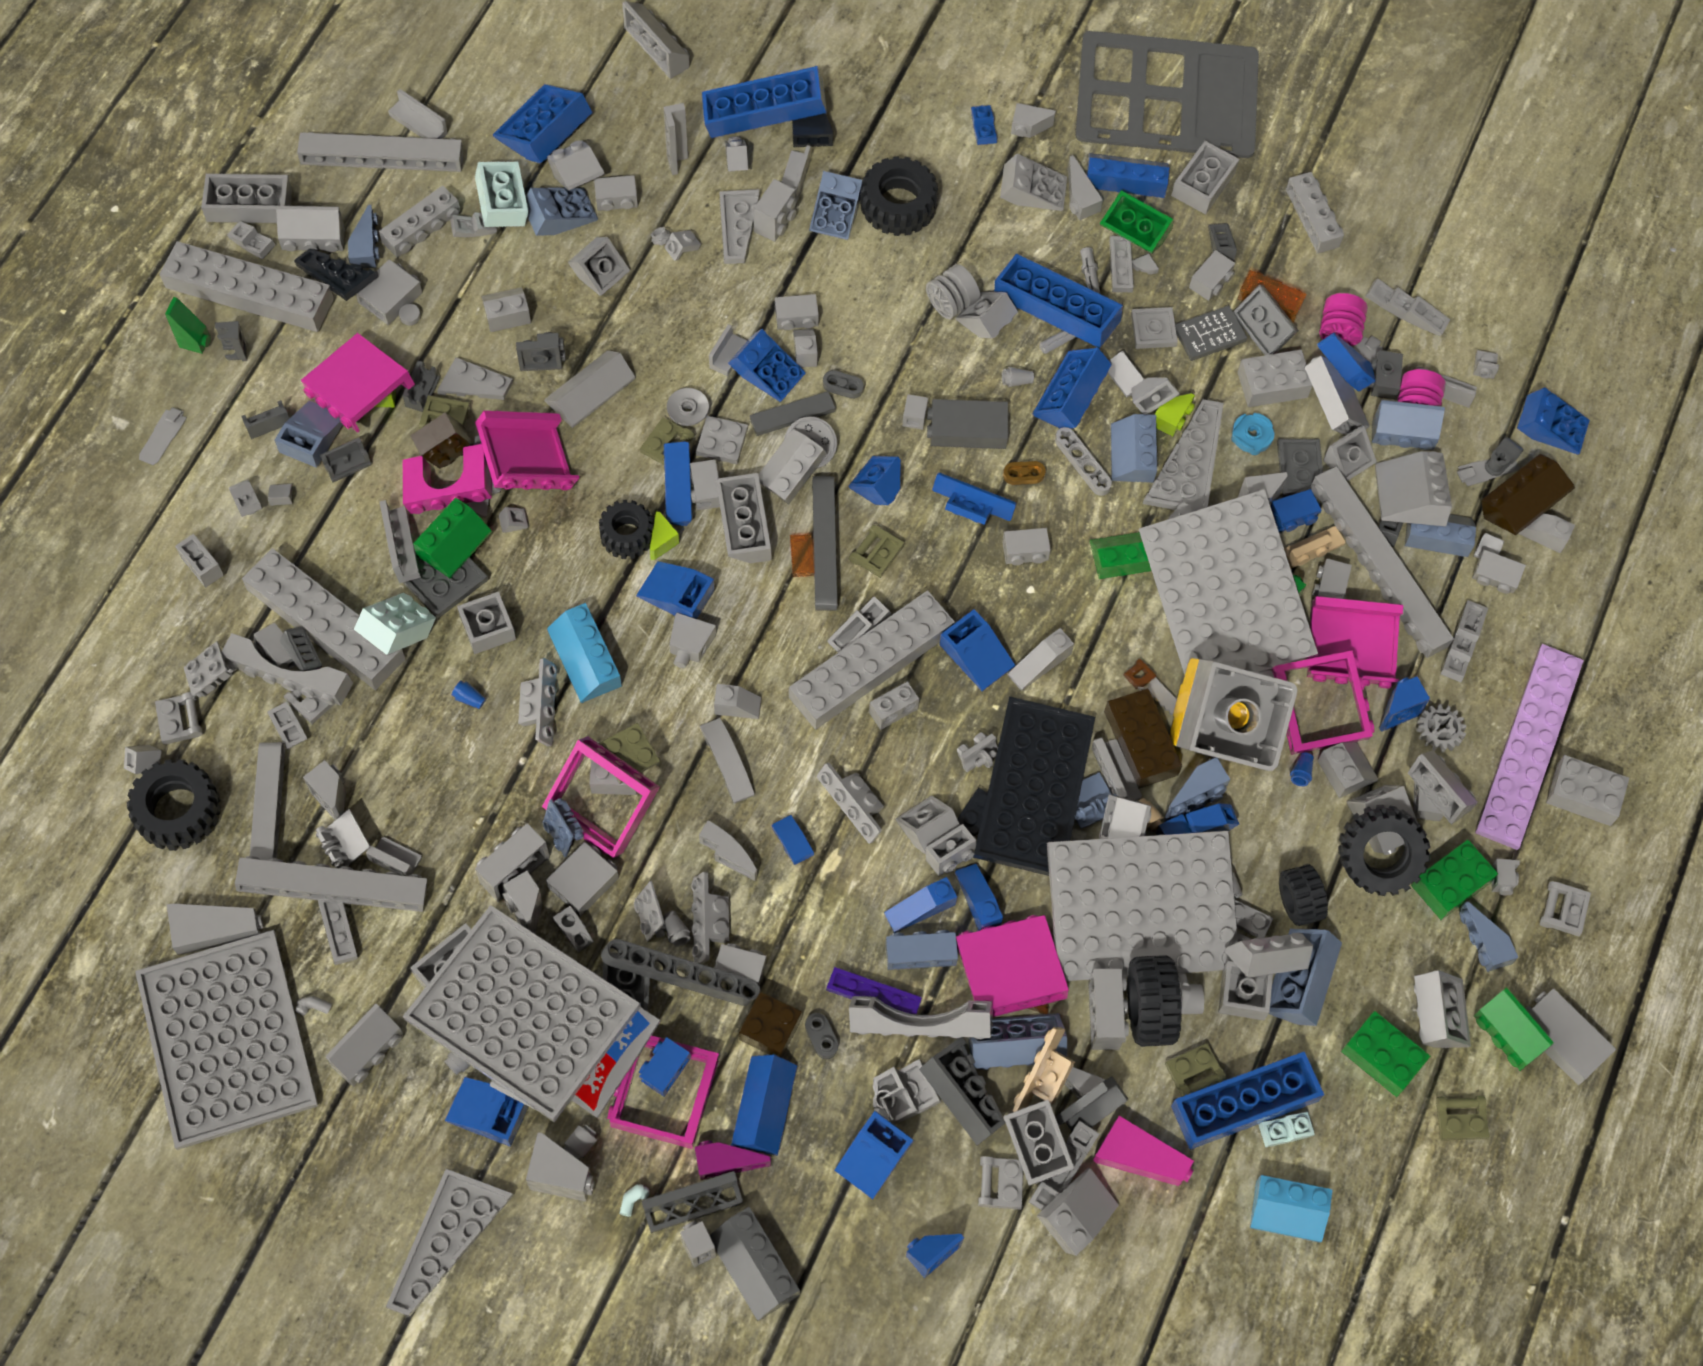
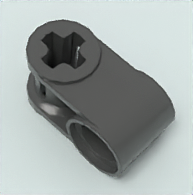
(1503, 457)

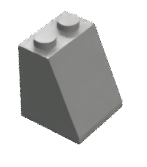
(1385, 795)
(558, 1172)

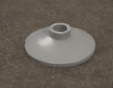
(687, 399)

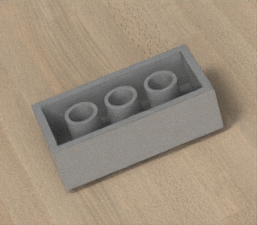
(244, 197)

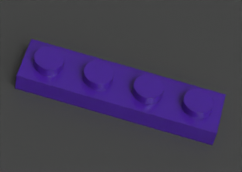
(850, 985)

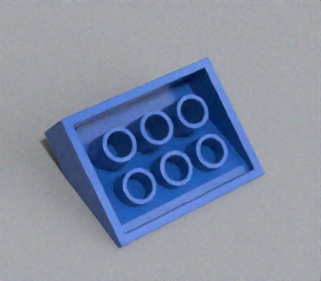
(543, 122)

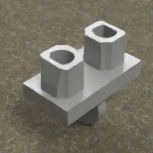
(981, 753)

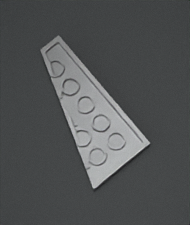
(1191, 463)
(451, 1225)

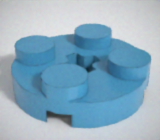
(1249, 443)

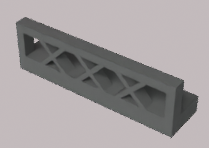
(689, 1193)

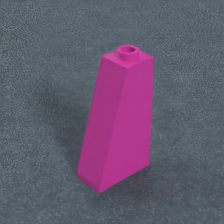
(1143, 1154)

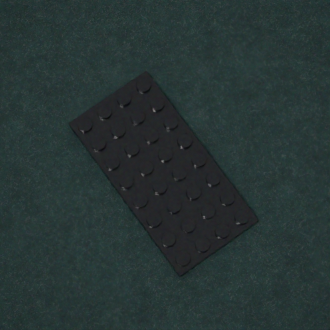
(1033, 784)

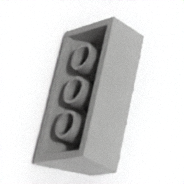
(655, 39)
(744, 518)

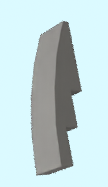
(1407, 308)
(1464, 641)

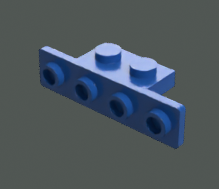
(972, 501)

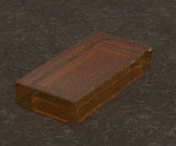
(801, 555)

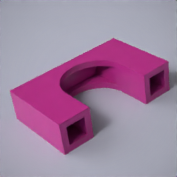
(472, 486)

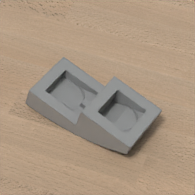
(470, 226)
(250, 240)
(287, 725)

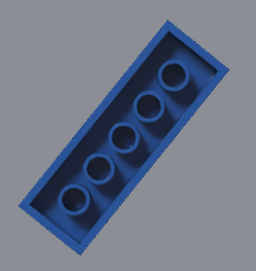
(764, 102)
(1059, 300)
(1247, 1100)

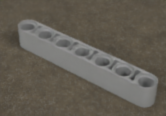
(267, 800)

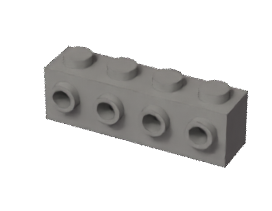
(1314, 212)
(419, 221)

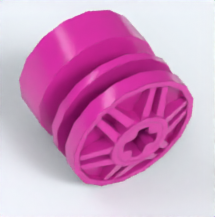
(1344, 316)
(1422, 388)

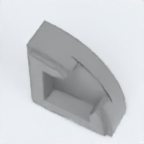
(1145, 264)

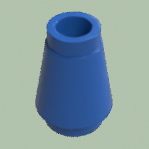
(468, 695)
(1302, 771)

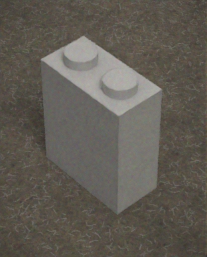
(389, 292)
(583, 878)

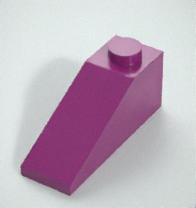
(720, 1159)

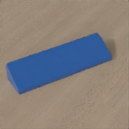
(677, 483)

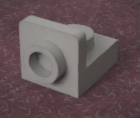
(1485, 364)

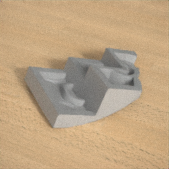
(903, 1093)

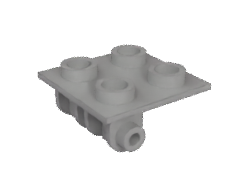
(207, 671)
(343, 840)
(649, 912)

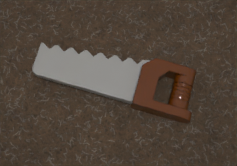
(1156, 688)

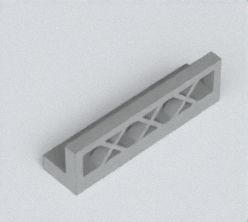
(675, 135)
(400, 542)

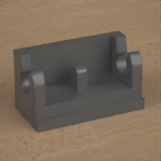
(232, 339)
(425, 385)
(266, 421)
(345, 460)

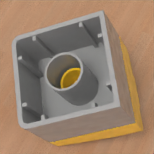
(1232, 714)

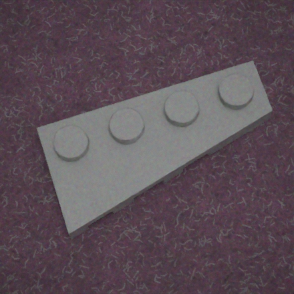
(737, 223)

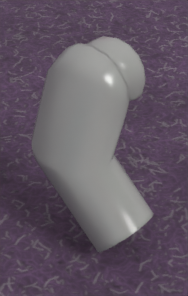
(312, 1003)

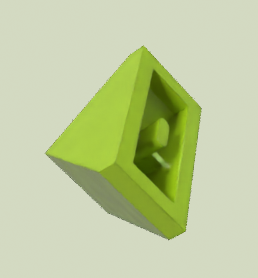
(663, 537)

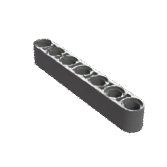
(824, 543)
(669, 973)

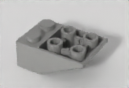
(1032, 184)

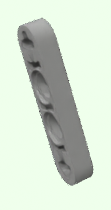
(1081, 462)

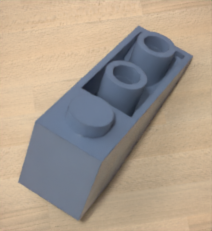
(362, 241)
(1491, 942)

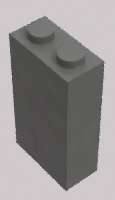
(968, 424)

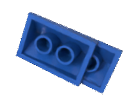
(764, 1104)

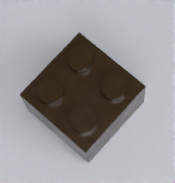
(441, 440)
(770, 1025)

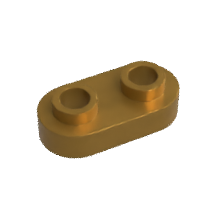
(1023, 472)

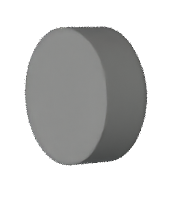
(409, 314)

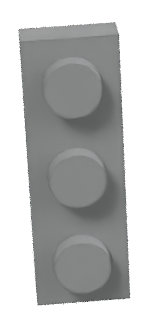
(1121, 264)
(337, 932)

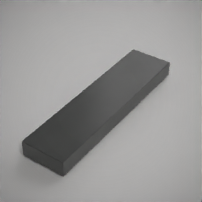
(789, 413)

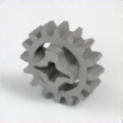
(1446, 737)

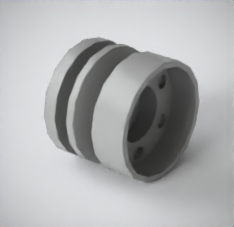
(953, 291)

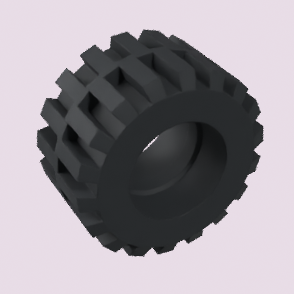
(623, 514)
(1303, 895)

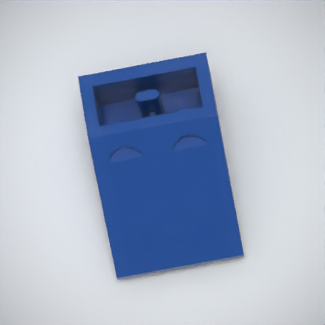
(767, 366)
(1553, 421)
(677, 589)
(976, 650)
(486, 1111)
(874, 1154)

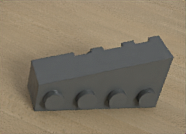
(963, 1091)

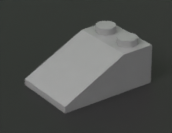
(1078, 1212)

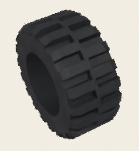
(899, 174)
(159, 782)
(1404, 870)
(1154, 1001)

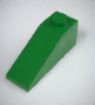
(187, 328)

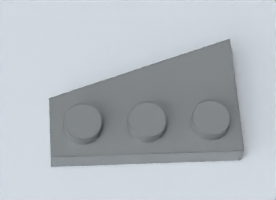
(469, 379)

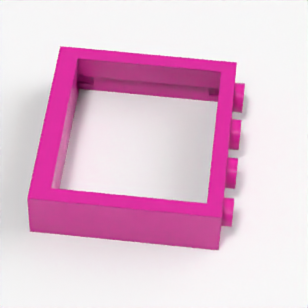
(1362, 704)
(619, 769)
(615, 1112)

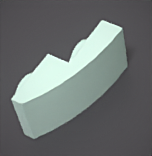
(1286, 1130)

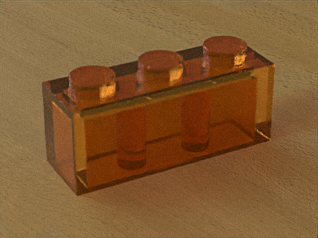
(1288, 298)

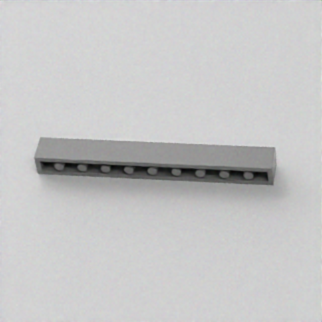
(1381, 561)

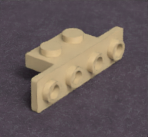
(1314, 547)
(1048, 1073)

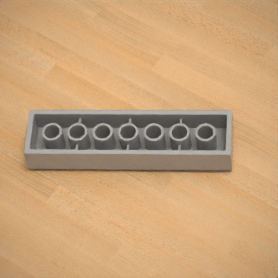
(247, 286)
(322, 616)
(870, 660)

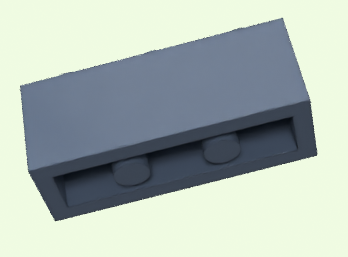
(921, 950)

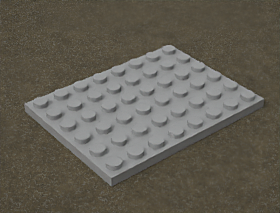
(1229, 586)
(1142, 900)
(522, 1012)
(225, 1039)

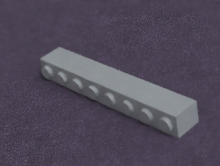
(380, 152)
(331, 884)

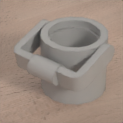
(1191, 996)

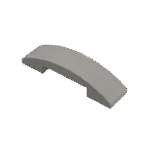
(727, 760)
(1078, 1146)

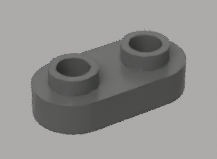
(844, 383)
(820, 1035)

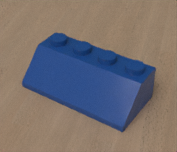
(1128, 175)
(1072, 388)

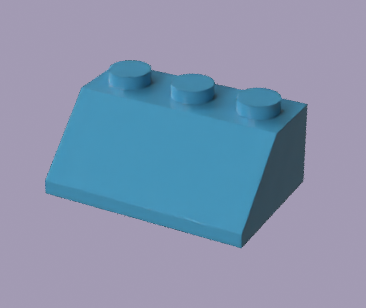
(1290, 1208)

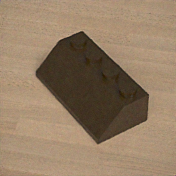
(1527, 495)

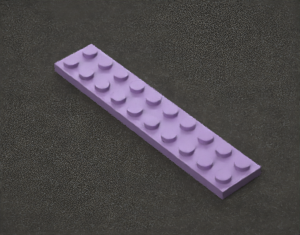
(1529, 747)

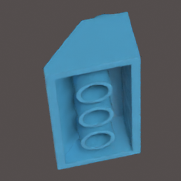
(584, 653)

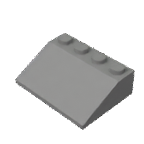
(1414, 489)

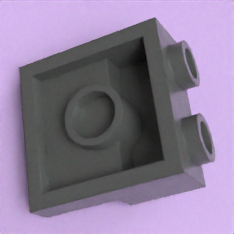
(542, 354)

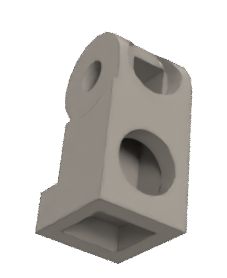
(573, 929)

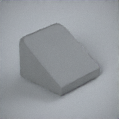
(280, 494)
(513, 519)
(1490, 544)

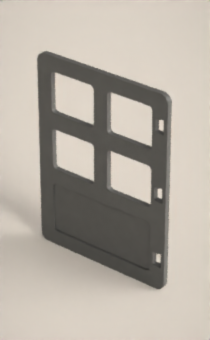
(1215, 94)

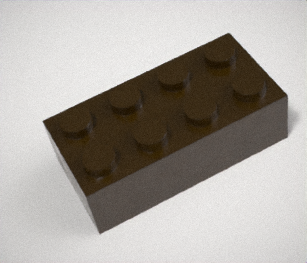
(1143, 738)

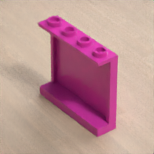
(354, 380)
(524, 450)
(1358, 626)
(1013, 965)

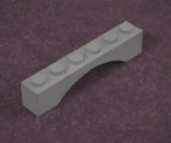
(324, 683)
(874, 1016)

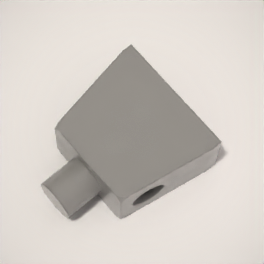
(690, 639)

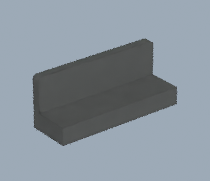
(1094, 1105)

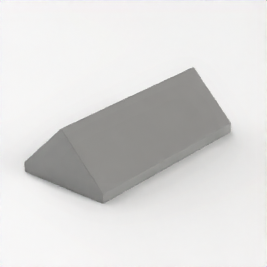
(591, 387)

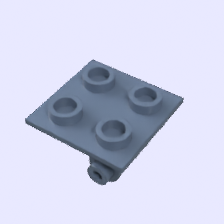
(1092, 800)
(562, 825)

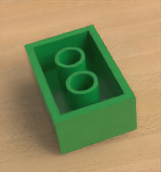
(1454, 879)
(1385, 1054)

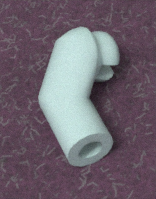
(631, 1196)

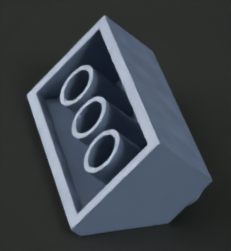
(1301, 993)
(1015, 1041)

